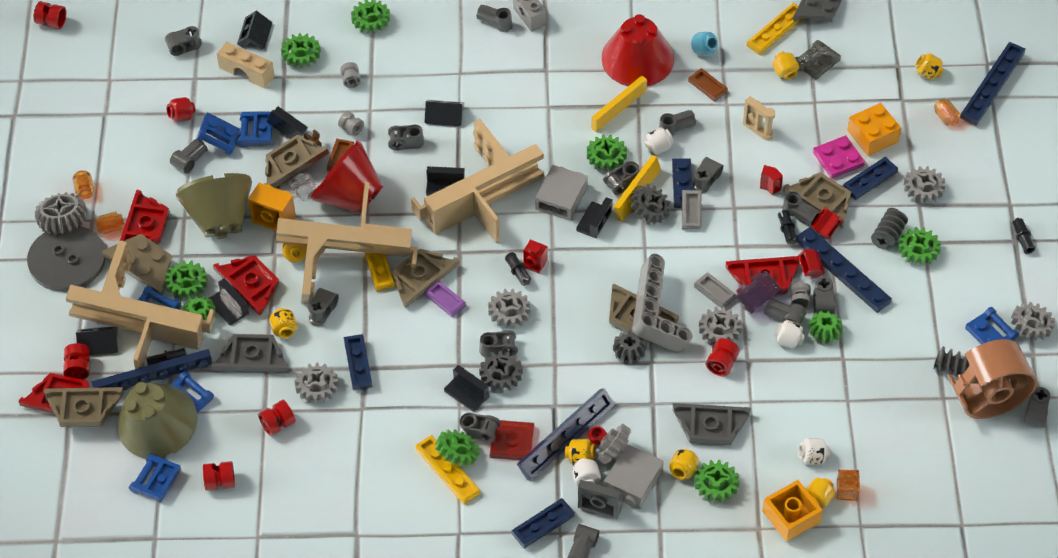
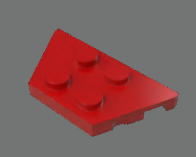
(145, 218)
(779, 268)
(250, 280)
(37, 398)

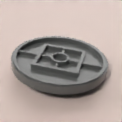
(66, 259)

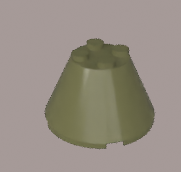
(217, 203)
(156, 420)

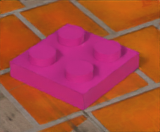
(838, 157)

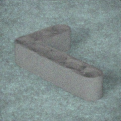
(646, 319)

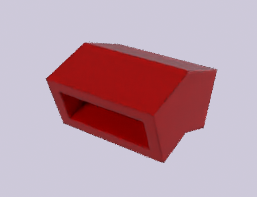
(771, 179)
(826, 222)
(811, 263)

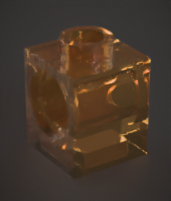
(847, 485)

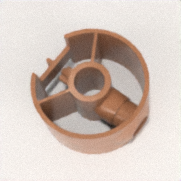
(995, 380)

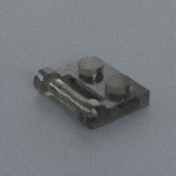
(820, 62)

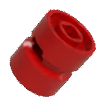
(49, 14)
(722, 357)
(76, 361)
(277, 417)
(218, 475)

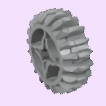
(60, 213)

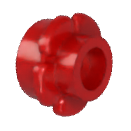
(596, 431)

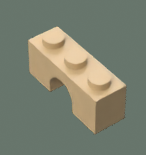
(258, 69)

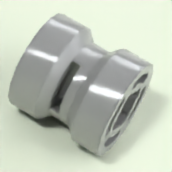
(350, 75)
(352, 124)
(801, 294)

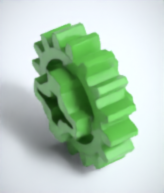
(370, 16)
(300, 50)
(606, 152)
(919, 246)
(186, 279)
(457, 448)
(716, 481)

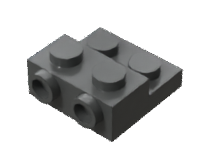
(599, 499)

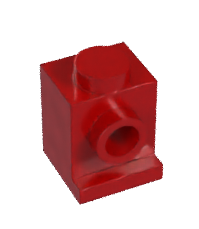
(535, 256)

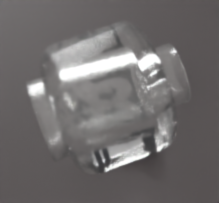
(302, 186)

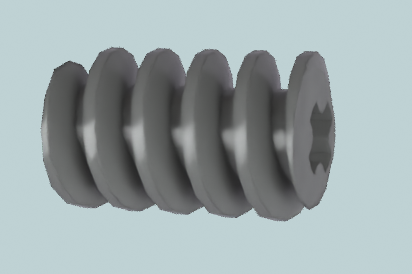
(889, 228)
(951, 362)

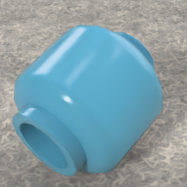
(704, 43)

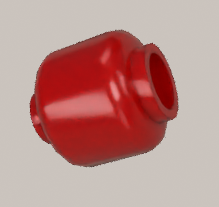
(180, 109)

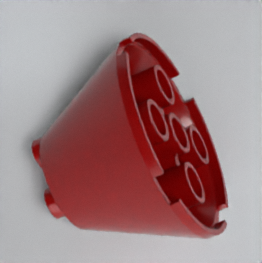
(637, 51)
(346, 181)

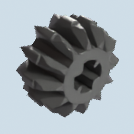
(629, 347)

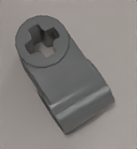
(181, 41)
(407, 137)
(707, 174)
(621, 177)
(824, 295)
(322, 306)
(497, 342)
(1037, 407)
(482, 426)

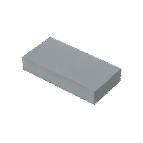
(691, 209)
(714, 290)

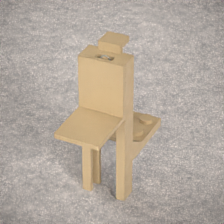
(475, 193)
(366, 239)
(147, 318)

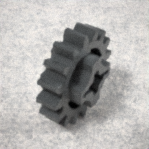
(650, 204)
(503, 373)

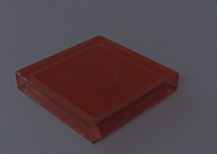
(512, 440)

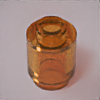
(947, 112)
(83, 184)
(109, 222)

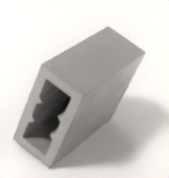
(561, 192)
(634, 475)

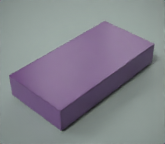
(445, 298)

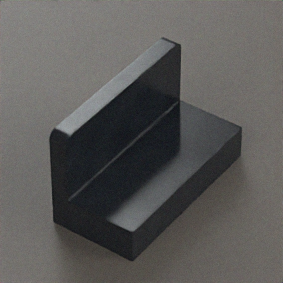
(255, 30)
(443, 112)
(286, 123)
(442, 177)
(595, 218)
(229, 303)
(99, 340)
(467, 389)

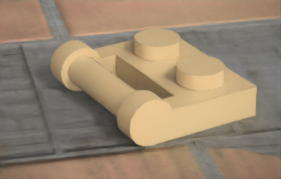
(753, 118)

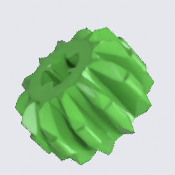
(199, 306)
(825, 326)

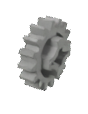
(924, 184)
(509, 308)
(1033, 321)
(719, 325)
(316, 383)
(613, 444)

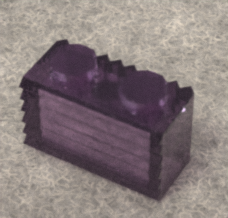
(757, 292)

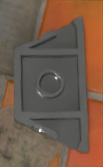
(817, 10)
(251, 354)
(710, 422)

